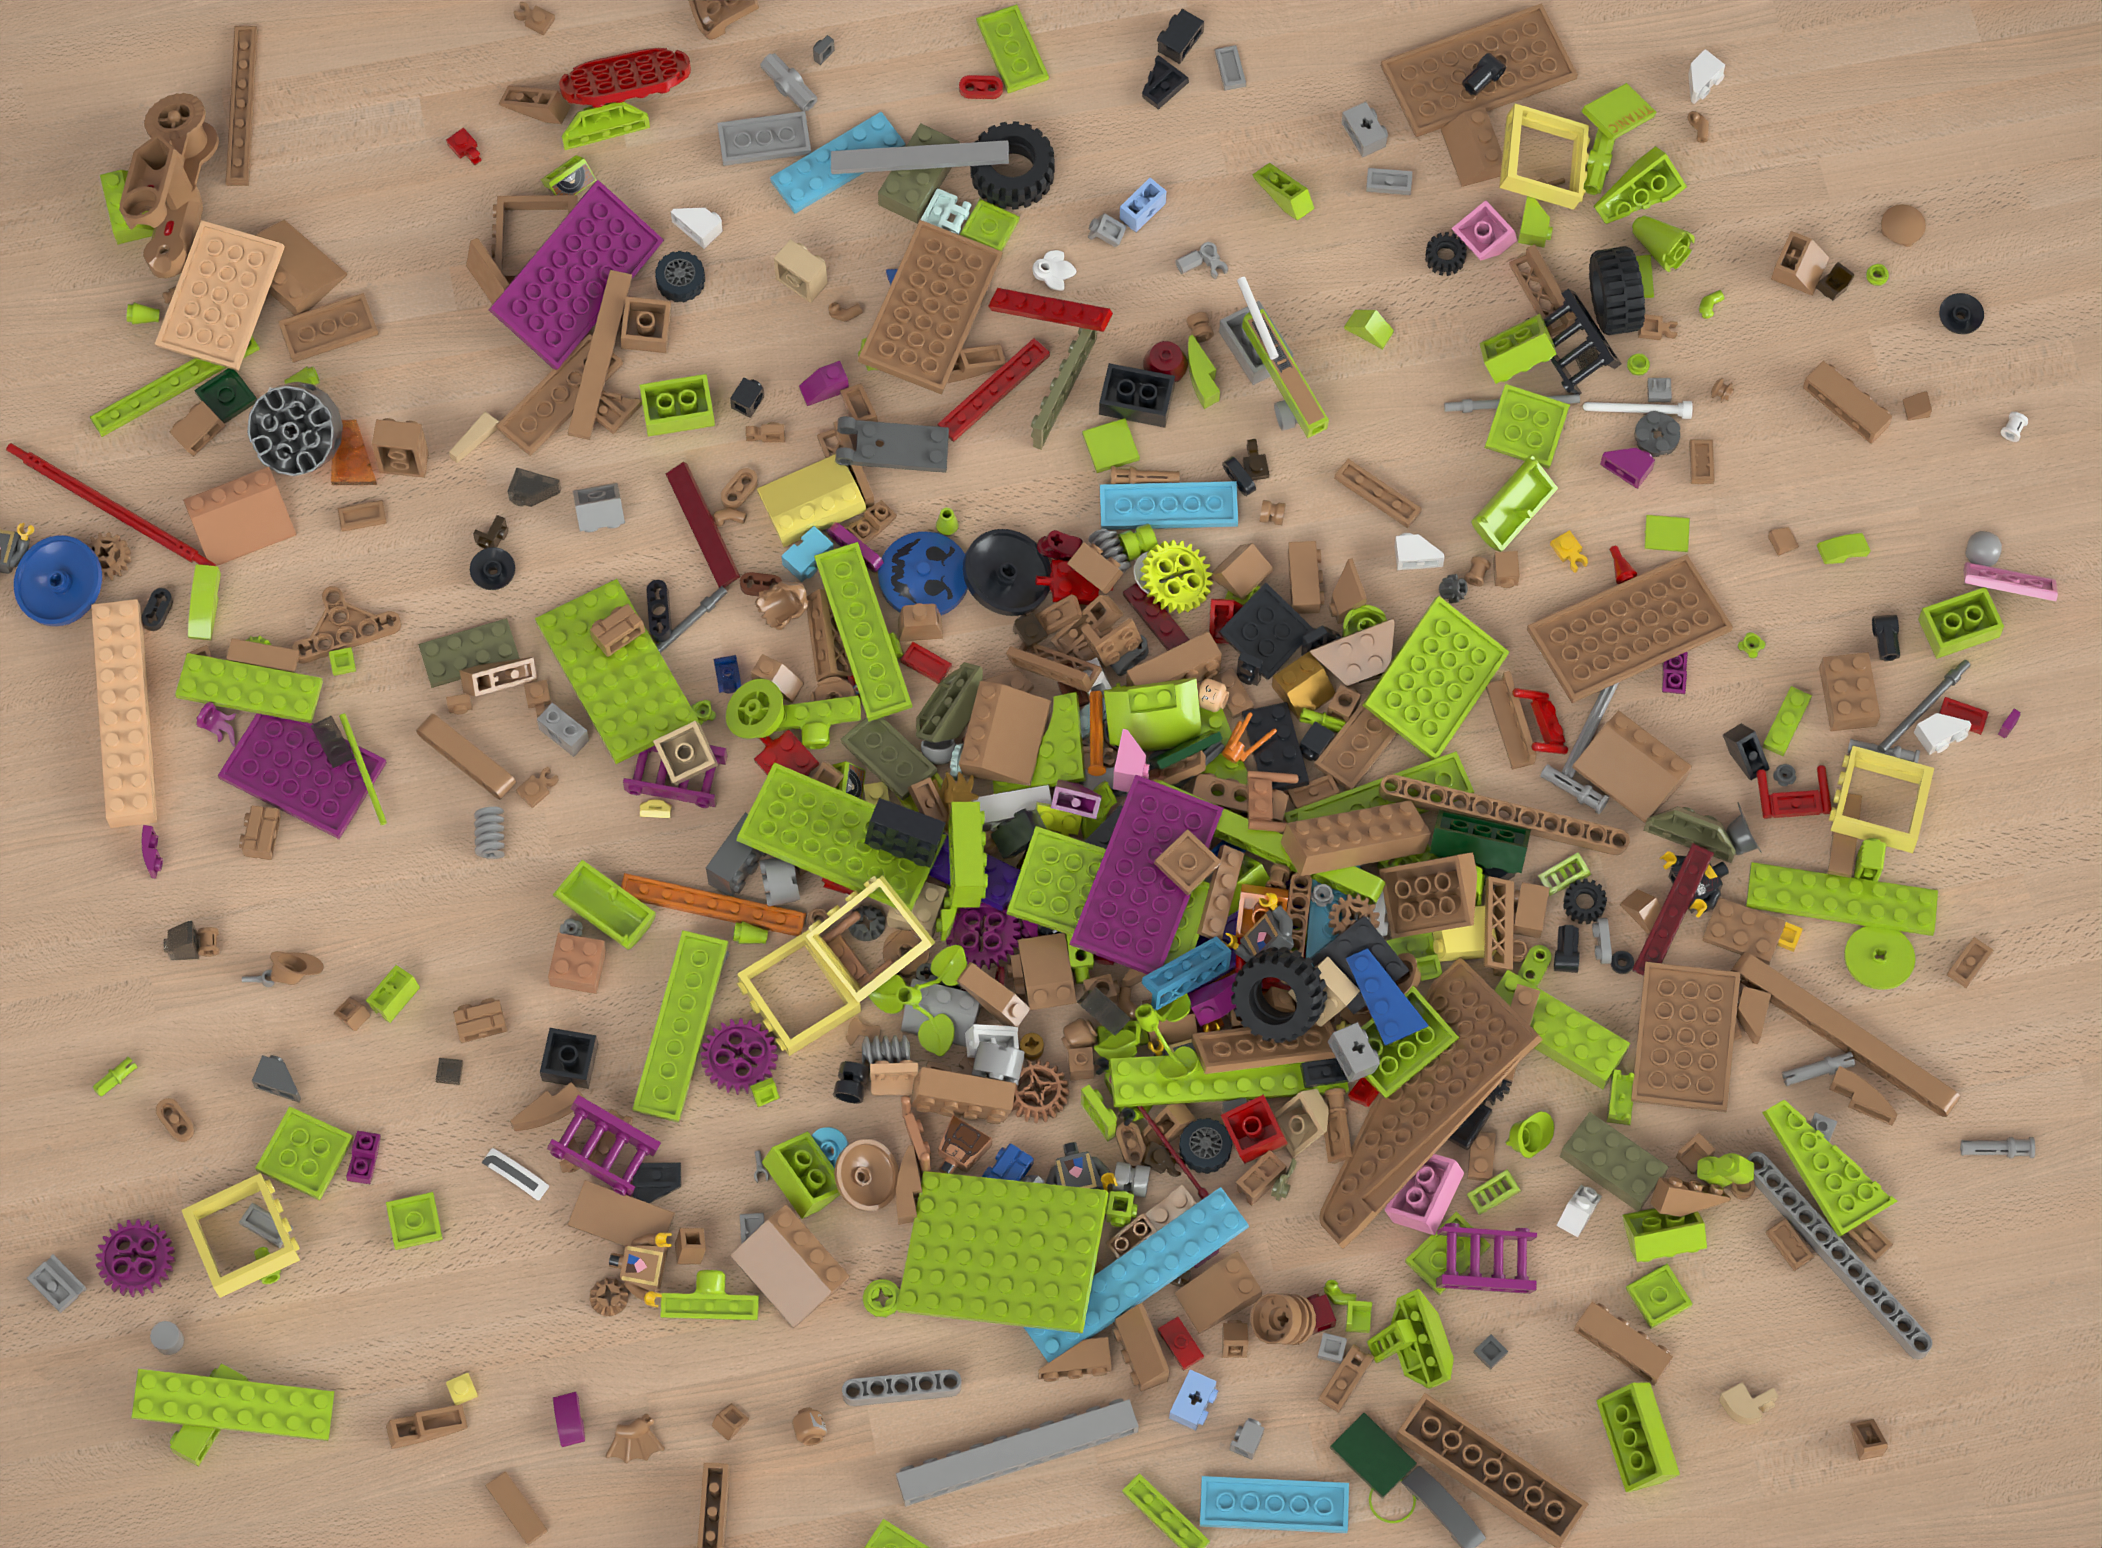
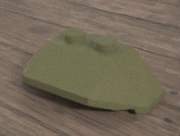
(950, 705)
(1688, 827)

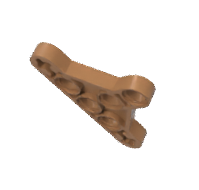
(354, 623)

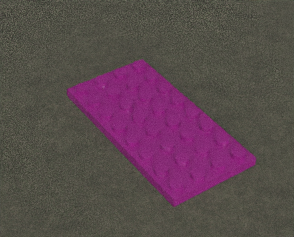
(564, 282)
(1132, 902)

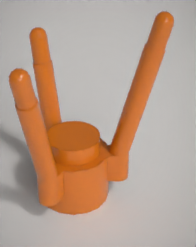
(1234, 749)

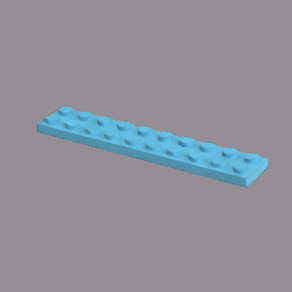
(1149, 1268)

